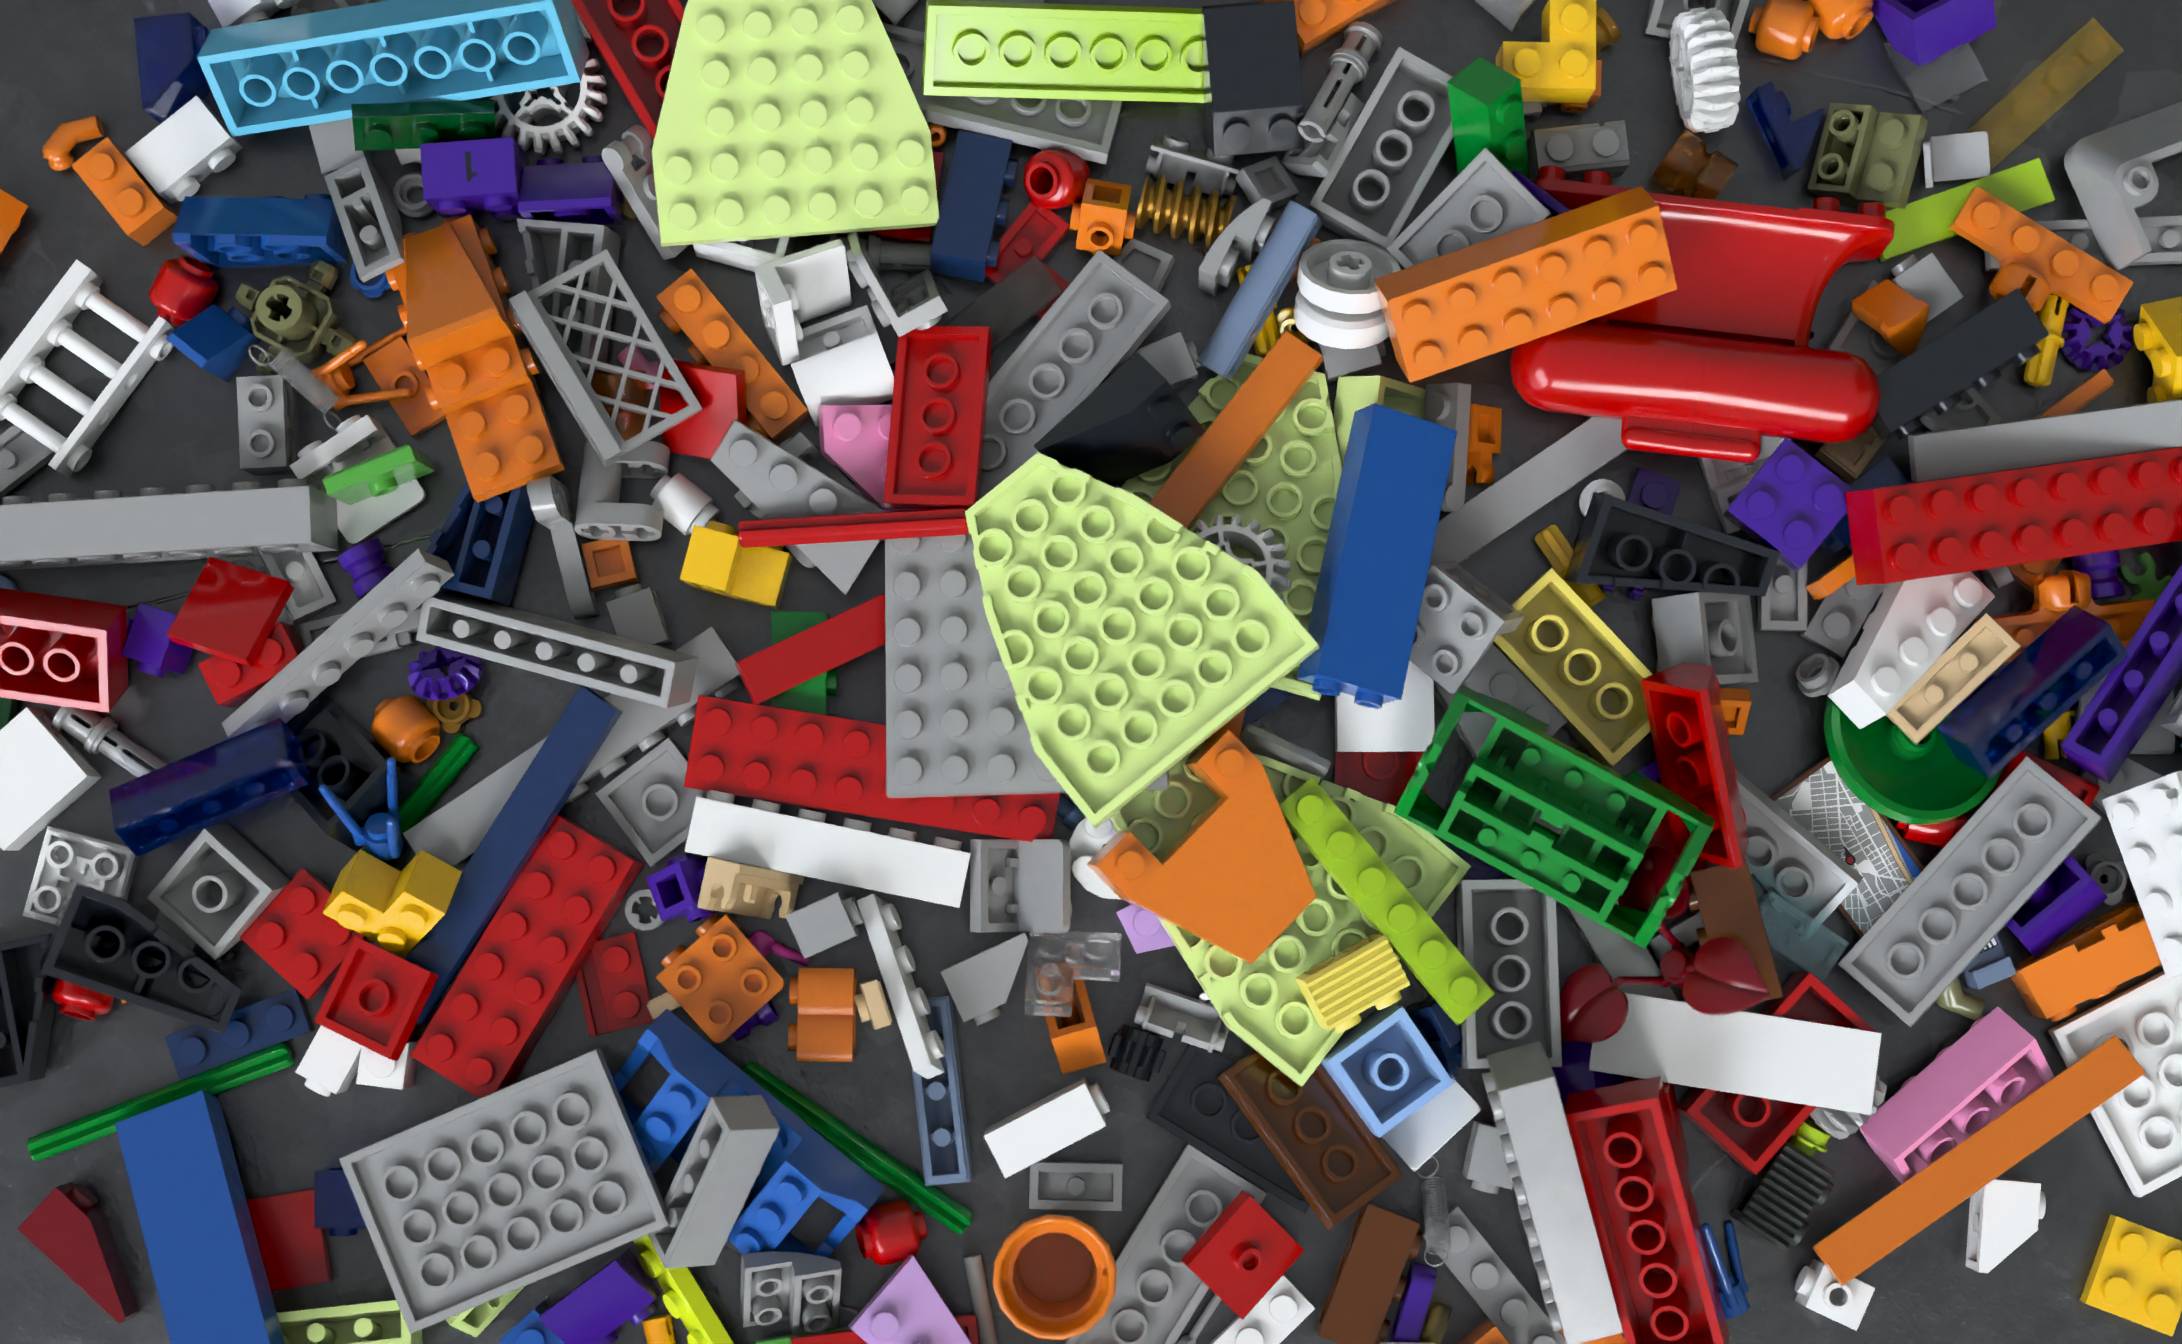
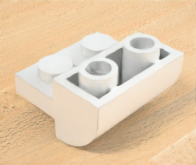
(843, 363)

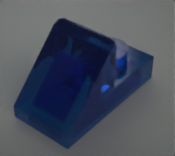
(1786, 140)

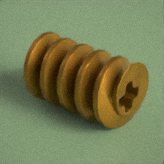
(1183, 211)

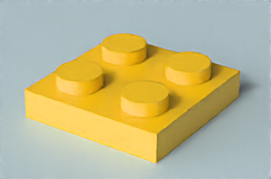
(2137, 1276)

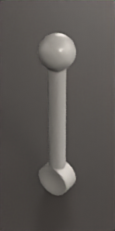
(1201, 1322)

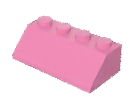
(1957, 1094)

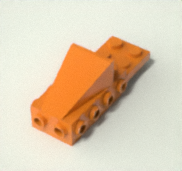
(474, 356)

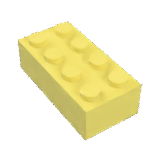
(1579, 668)

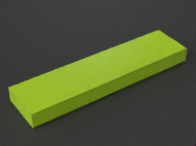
(1929, 218)

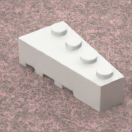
(1903, 640)

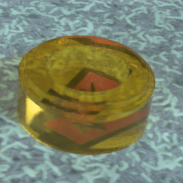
(1436, 1323)

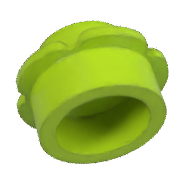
(1810, 1138)

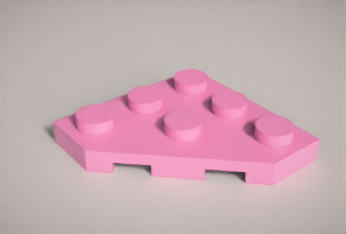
(857, 443)

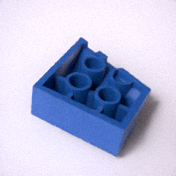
(261, 231)

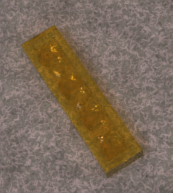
(2047, 89)

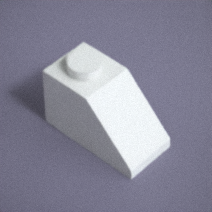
(2001, 1220)

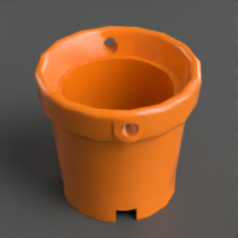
(1054, 1277)

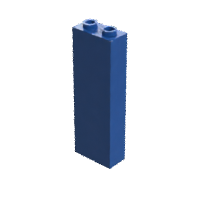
(1377, 555)
(198, 1224)

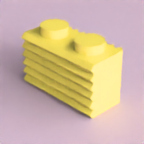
(1353, 982)

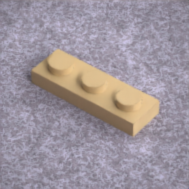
(1953, 678)

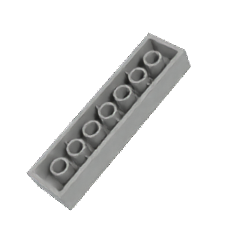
(166, 525)

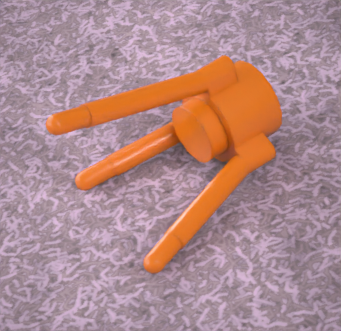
(340, 379)

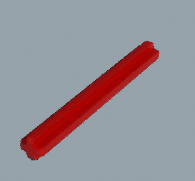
(852, 527)

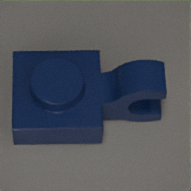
(1438, 1032)

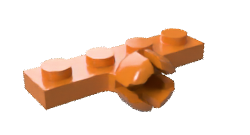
(2038, 259)
(2056, 596)

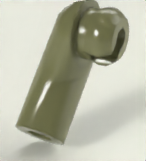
(1961, 1002)

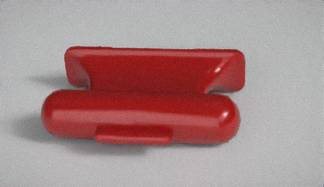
(1729, 346)

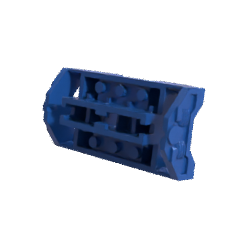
(797, 1165)

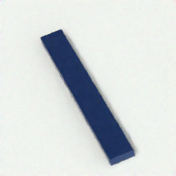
(514, 837)

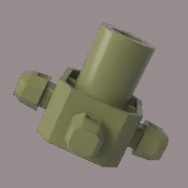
(296, 316)

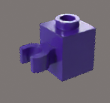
(151, 645)

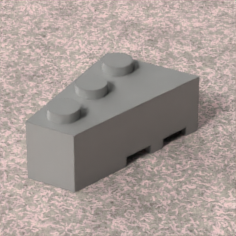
(554, 249)

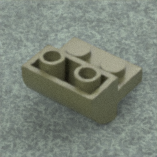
(1867, 155)

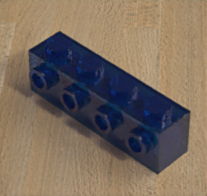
(2032, 691)
(208, 787)

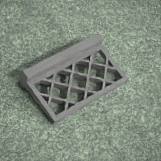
(569, 378)

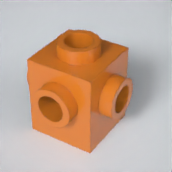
(1103, 217)

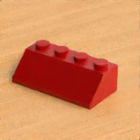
(1697, 757)

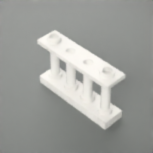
(53, 327)

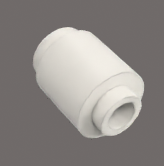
(683, 503)

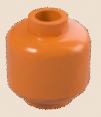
(1842, 17)
(1784, 28)
(406, 729)

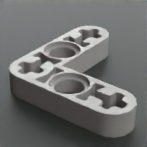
(555, 510)

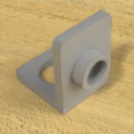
(1956, 156)

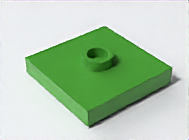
(378, 475)

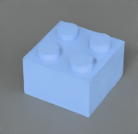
(1386, 1069)

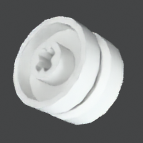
(1339, 295)

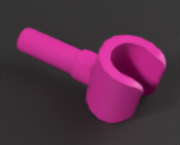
(765, 943)

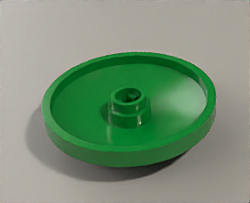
(1900, 778)

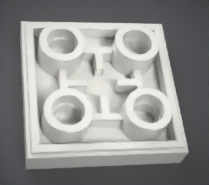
(74, 859)

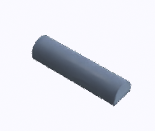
(1260, 290)
(942, 1106)

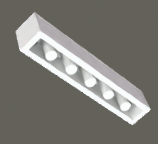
(828, 851)

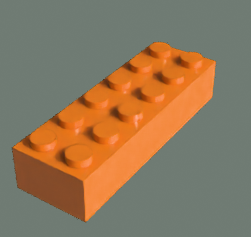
(1526, 283)

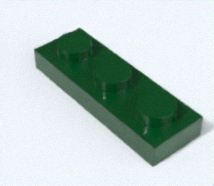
(416, 123)

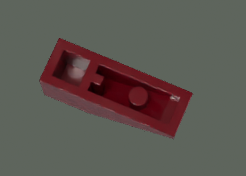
(81, 1244)

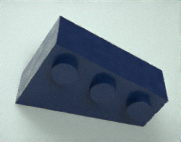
(485, 543)

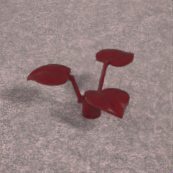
(1713, 981)

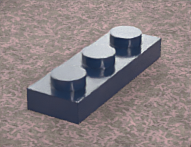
(247, 1032)

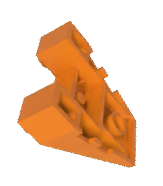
(1232, 873)

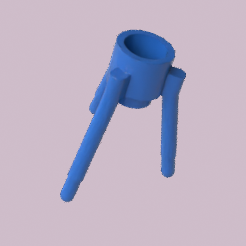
(381, 830)
(1730, 1287)

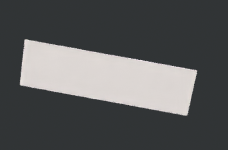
(1743, 1054)

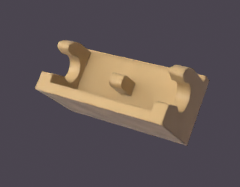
(747, 889)

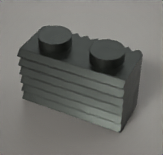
(1784, 1196)

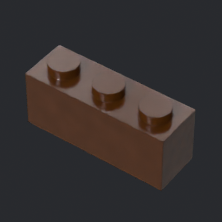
(1732, 911)
(1369, 1276)

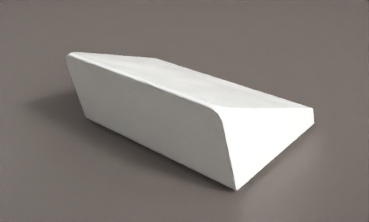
(1432, 1125)

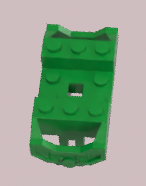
(1604, 815)

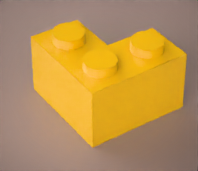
(1565, 59)
(2161, 340)
(723, 567)
(390, 903)

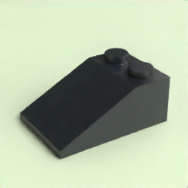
(1251, 78)
(1123, 426)
(348, 762)

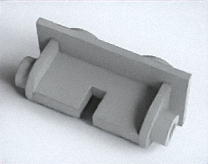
(1178, 158)
(1172, 1012)

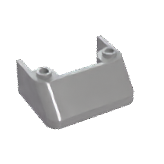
(2116, 175)

